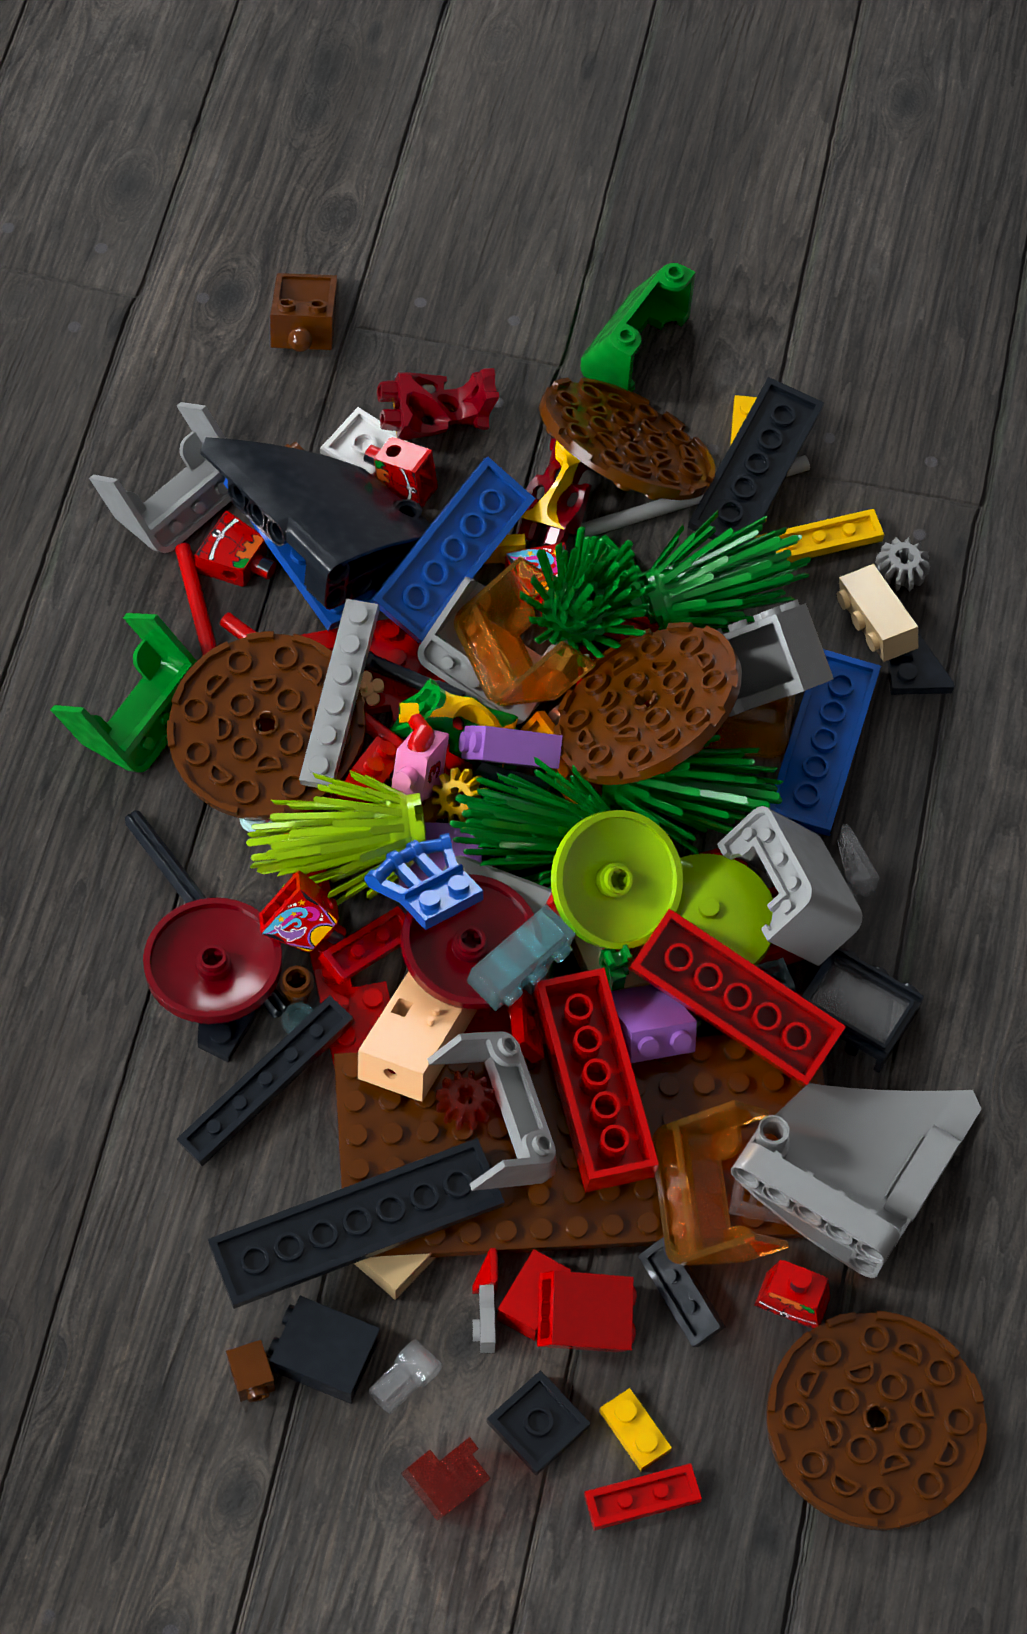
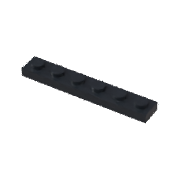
(265, 1080)

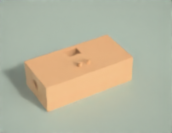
(405, 1036)

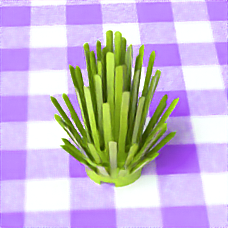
(330, 839)

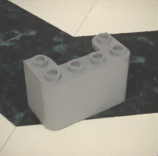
(777, 655)
(814, 903)

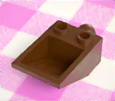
(303, 311)

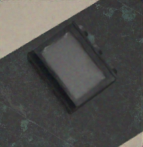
(866, 1002)

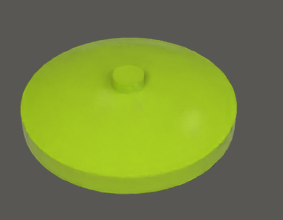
(616, 878)
(726, 903)

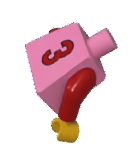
(420, 756)

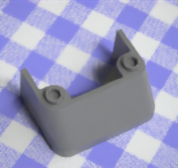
(182, 502)
(518, 1105)

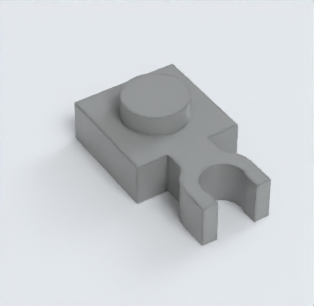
(485, 1326)

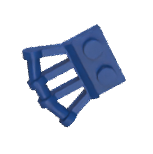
(434, 898)

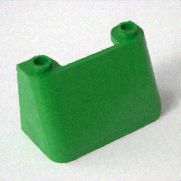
(656, 301)

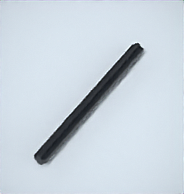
(182, 882)

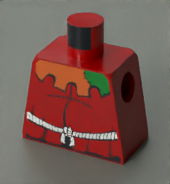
(404, 469)
(233, 553)
(795, 1294)

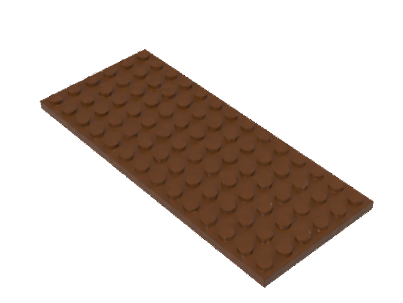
(391, 1130)

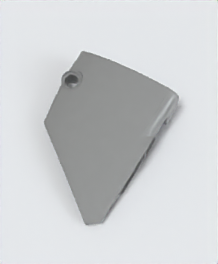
(855, 1164)

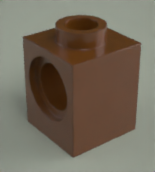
(251, 1371)

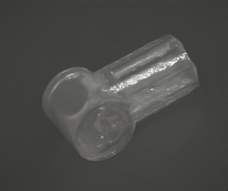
(412, 1369)

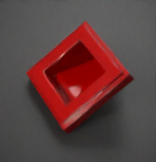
(488, 1273)

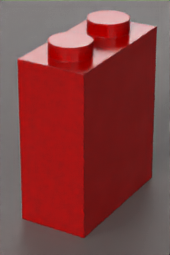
(586, 1311)

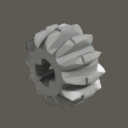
(903, 564)

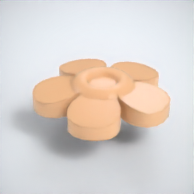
(370, 688)

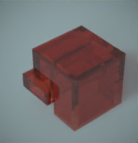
(448, 1481)

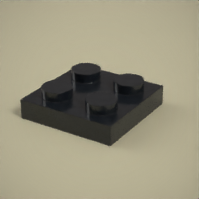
(538, 1422)

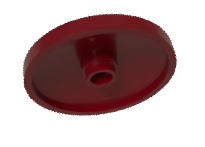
(449, 950)
(211, 961)

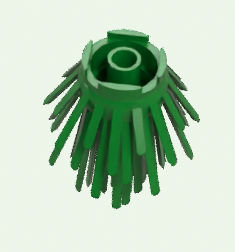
(711, 579)
(587, 594)
(698, 788)
(522, 828)

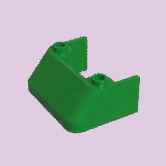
(139, 726)

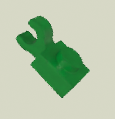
(616, 966)

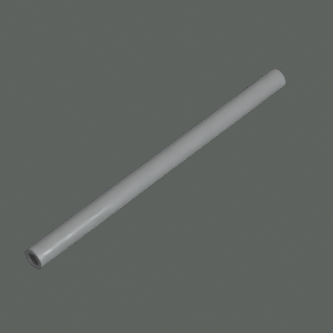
(659, 508)

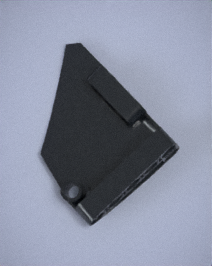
(324, 508)

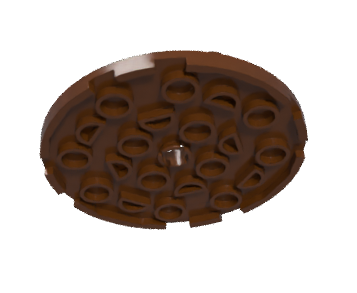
(626, 439)
(691, 690)
(218, 716)
(888, 1472)

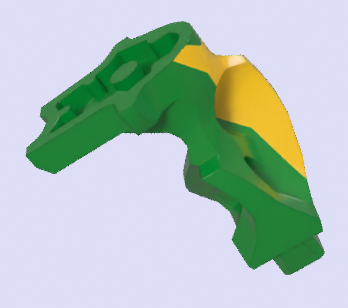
(442, 708)

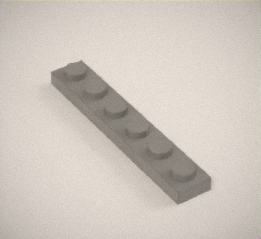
(339, 692)

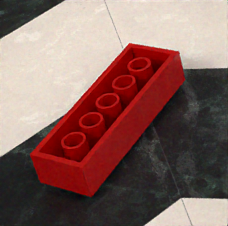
(737, 997)
(595, 1080)

